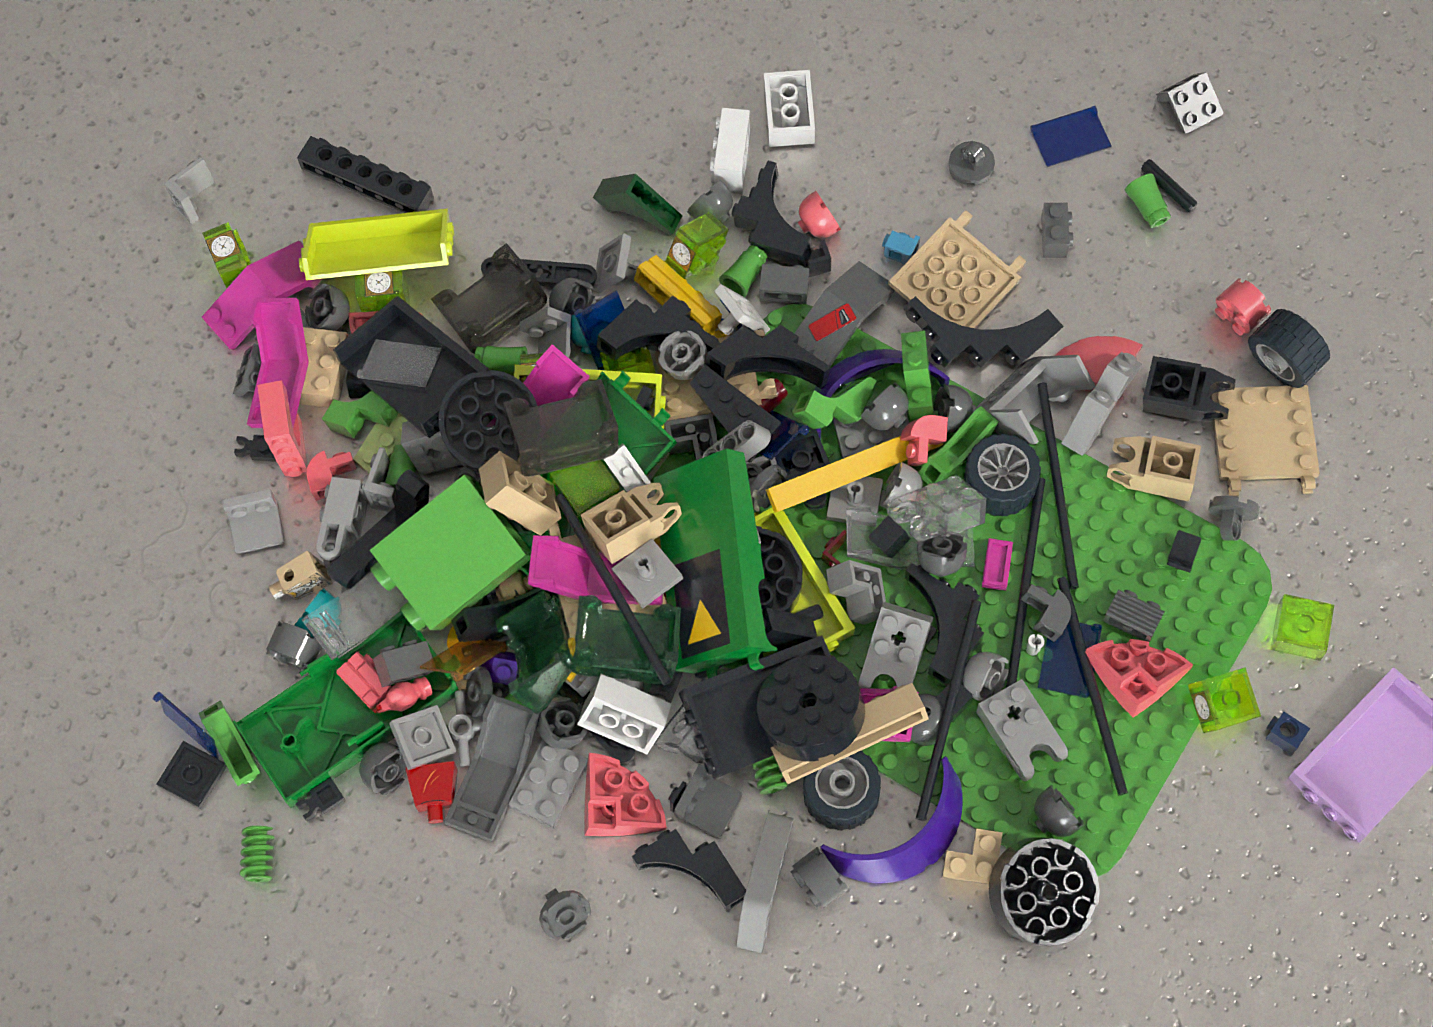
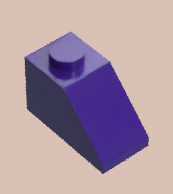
(502, 668)

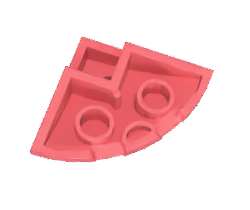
(1099, 351)
(1136, 672)
(619, 800)

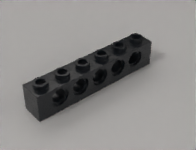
(312, 160)

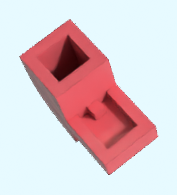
(920, 433)
(322, 469)

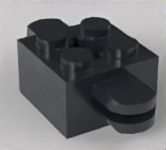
(802, 456)

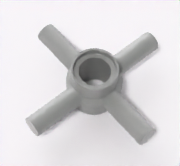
(469, 734)

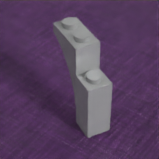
(1101, 402)

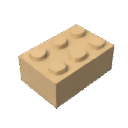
(324, 372)
(518, 496)

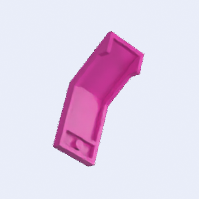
(269, 277)
(281, 351)
(553, 378)
(570, 572)

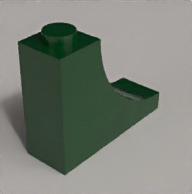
(636, 197)

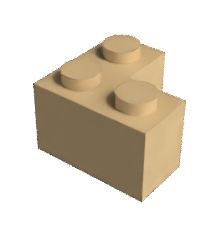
(978, 865)

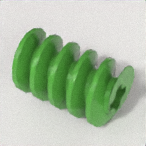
(769, 776)
(255, 853)

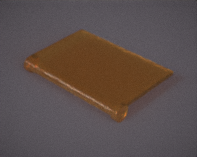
(464, 657)

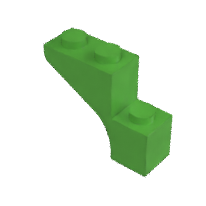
(917, 374)
(845, 406)
(349, 417)
(956, 451)
(230, 743)

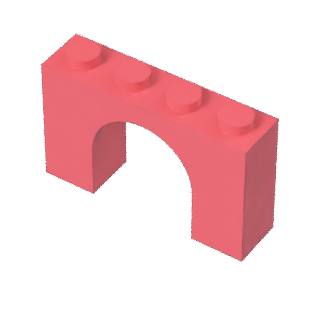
(283, 440)

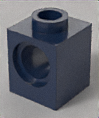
(1297, 729)

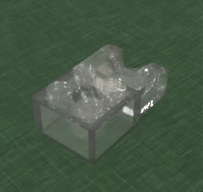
(939, 509)

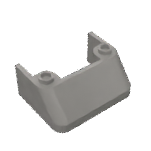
(1017, 398)

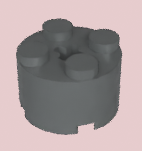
(293, 646)
(819, 877)

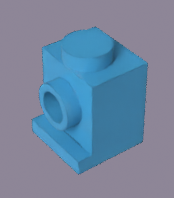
(900, 246)

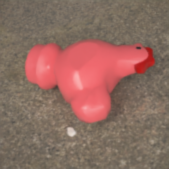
(404, 695)

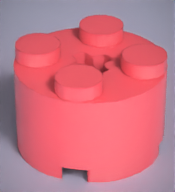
(1242, 306)

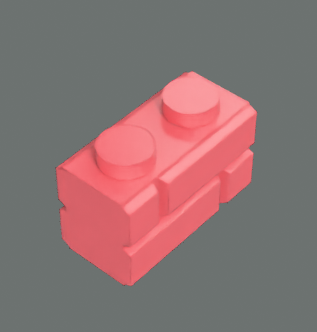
(363, 679)

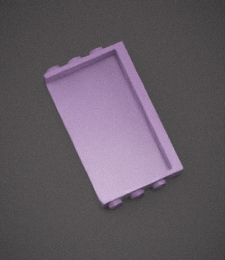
(1371, 756)

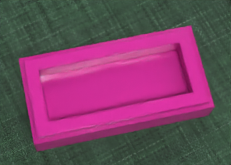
(997, 564)

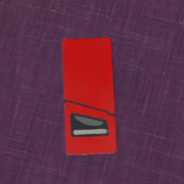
(832, 322)

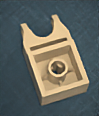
(1156, 466)
(629, 521)

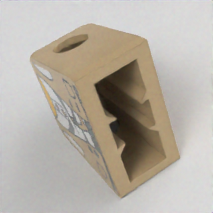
(301, 577)

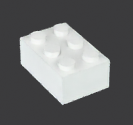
(789, 108)
(731, 149)
(624, 714)

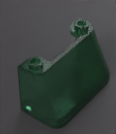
(608, 646)
(540, 650)

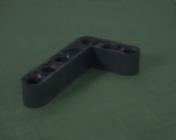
(356, 562)

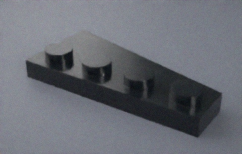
(730, 404)

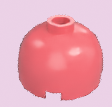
(816, 217)

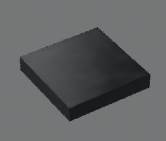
(191, 774)

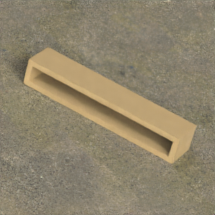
(883, 719)

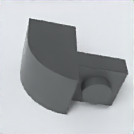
(1054, 609)

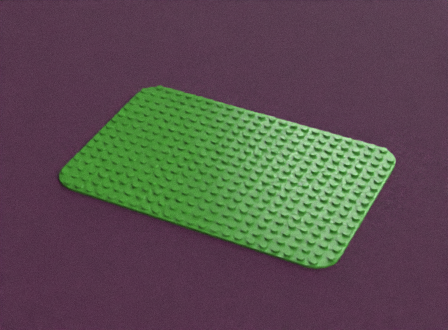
(1117, 544)

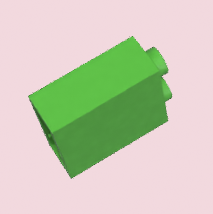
(449, 555)

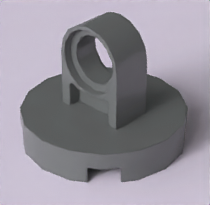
(971, 163)
(765, 479)
(1233, 515)
(479, 690)
(564, 913)

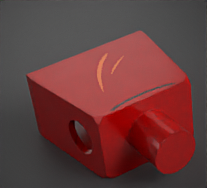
(433, 788)

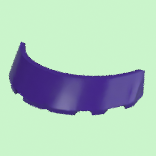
(865, 364)
(914, 854)

